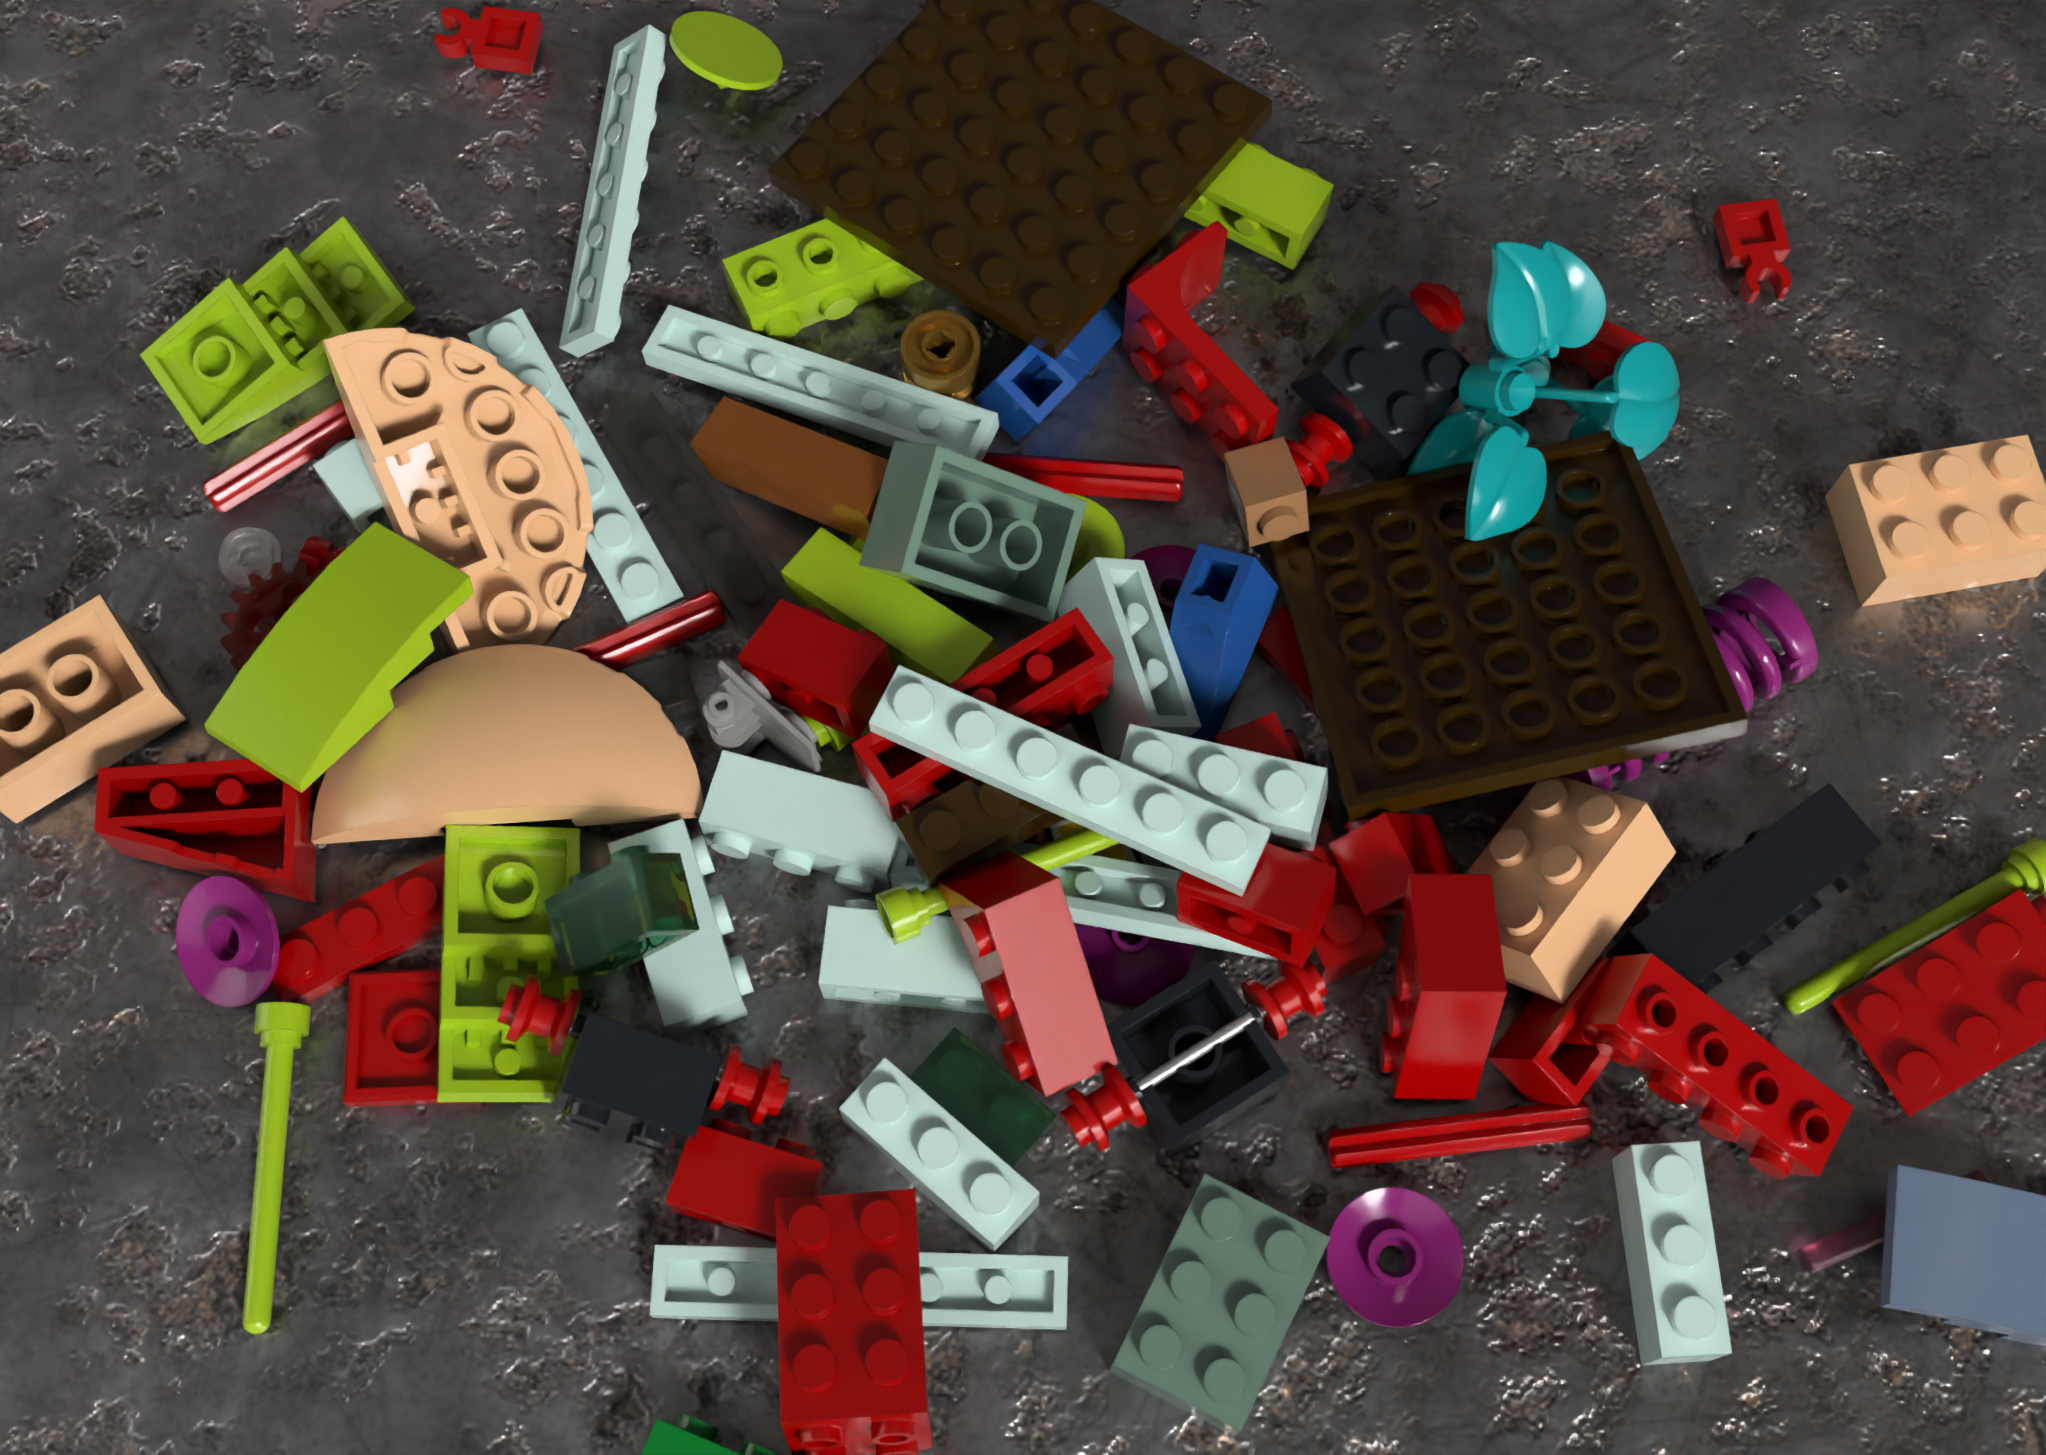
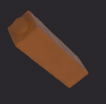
(791, 466)

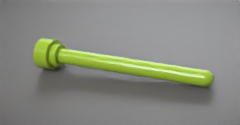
(2022, 870)
(909, 910)
(280, 1032)

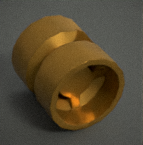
(942, 355)

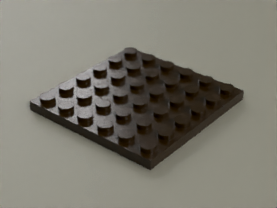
(1022, 155)
(1502, 655)

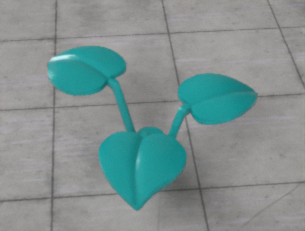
(1526, 305)
(1460, 434)

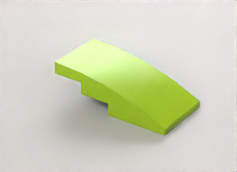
(263, 339)
(337, 655)
(497, 936)

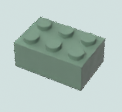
(973, 531)
(1220, 1305)

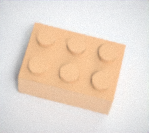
(1941, 520)
(75, 704)
(1568, 879)

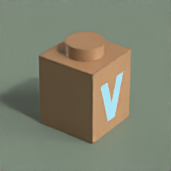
(1267, 491)

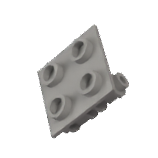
(743, 718)

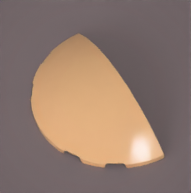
(471, 475)
(509, 742)

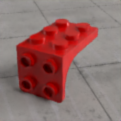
(1181, 357)
(1955, 1003)
(851, 1324)

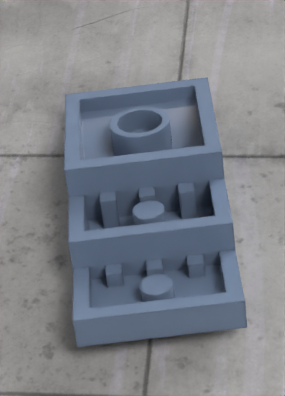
(1966, 1253)

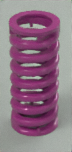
(1732, 627)

